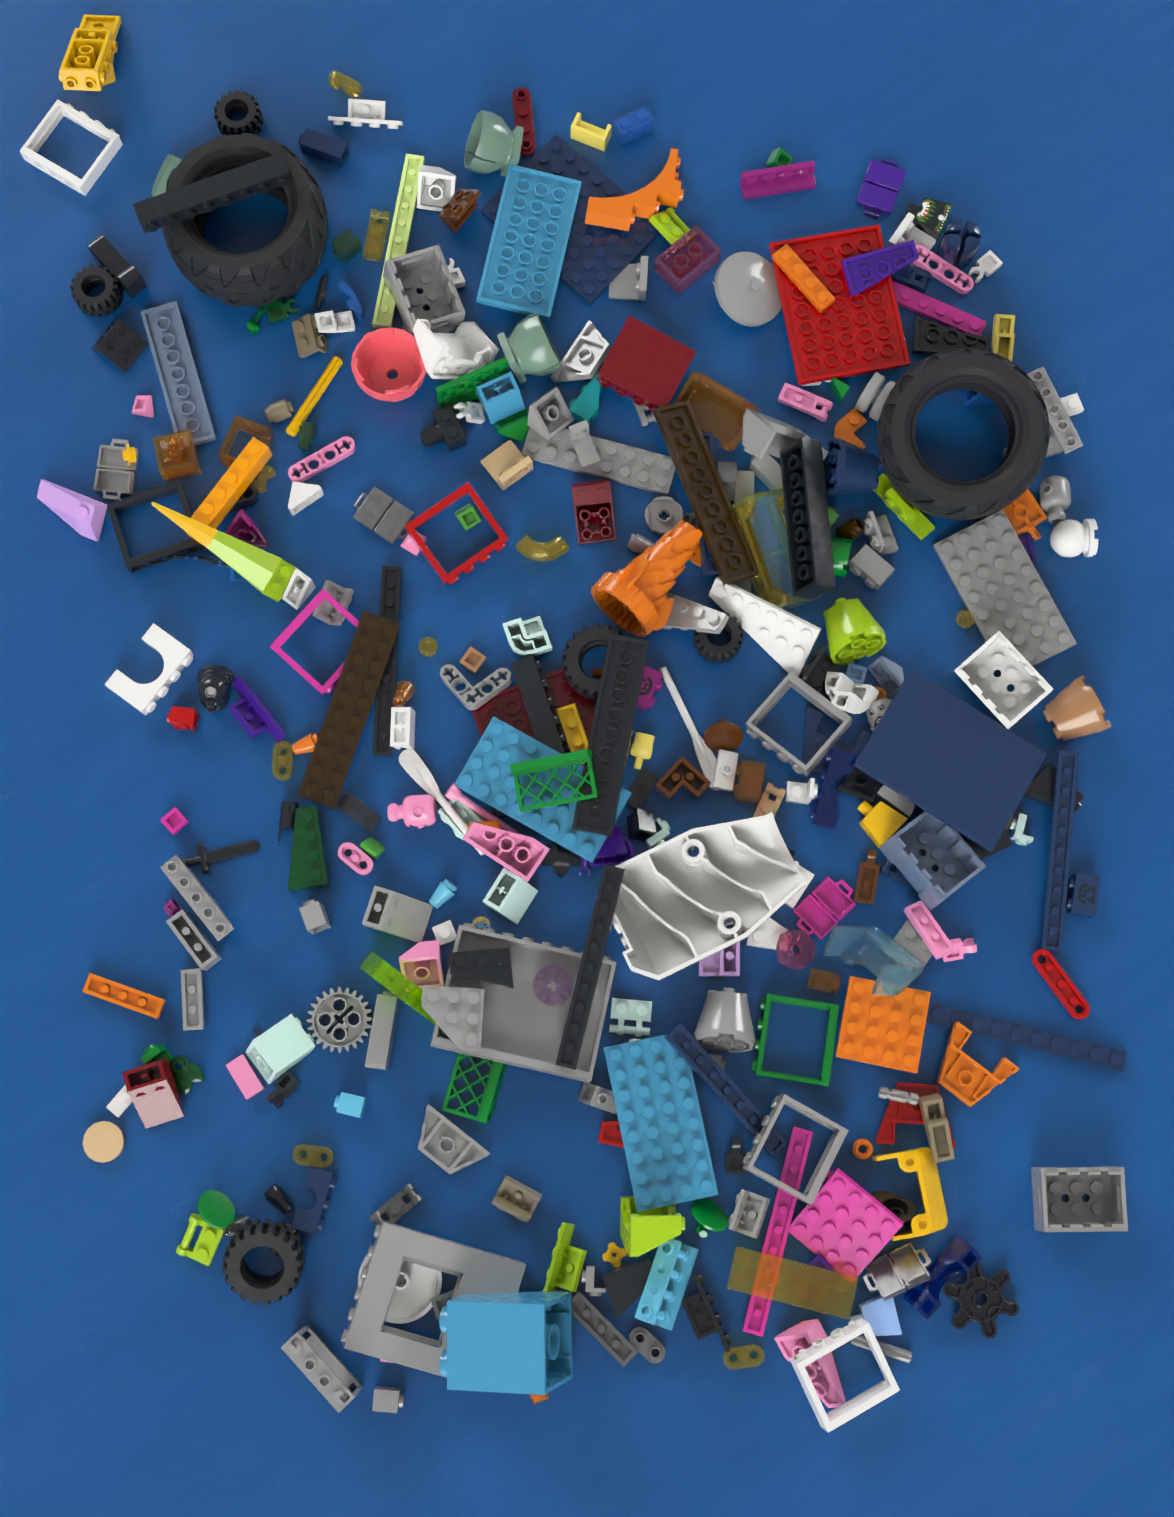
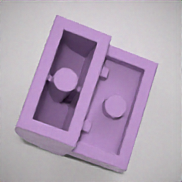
(722, 964)

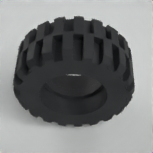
(574, 653)
(264, 1287)

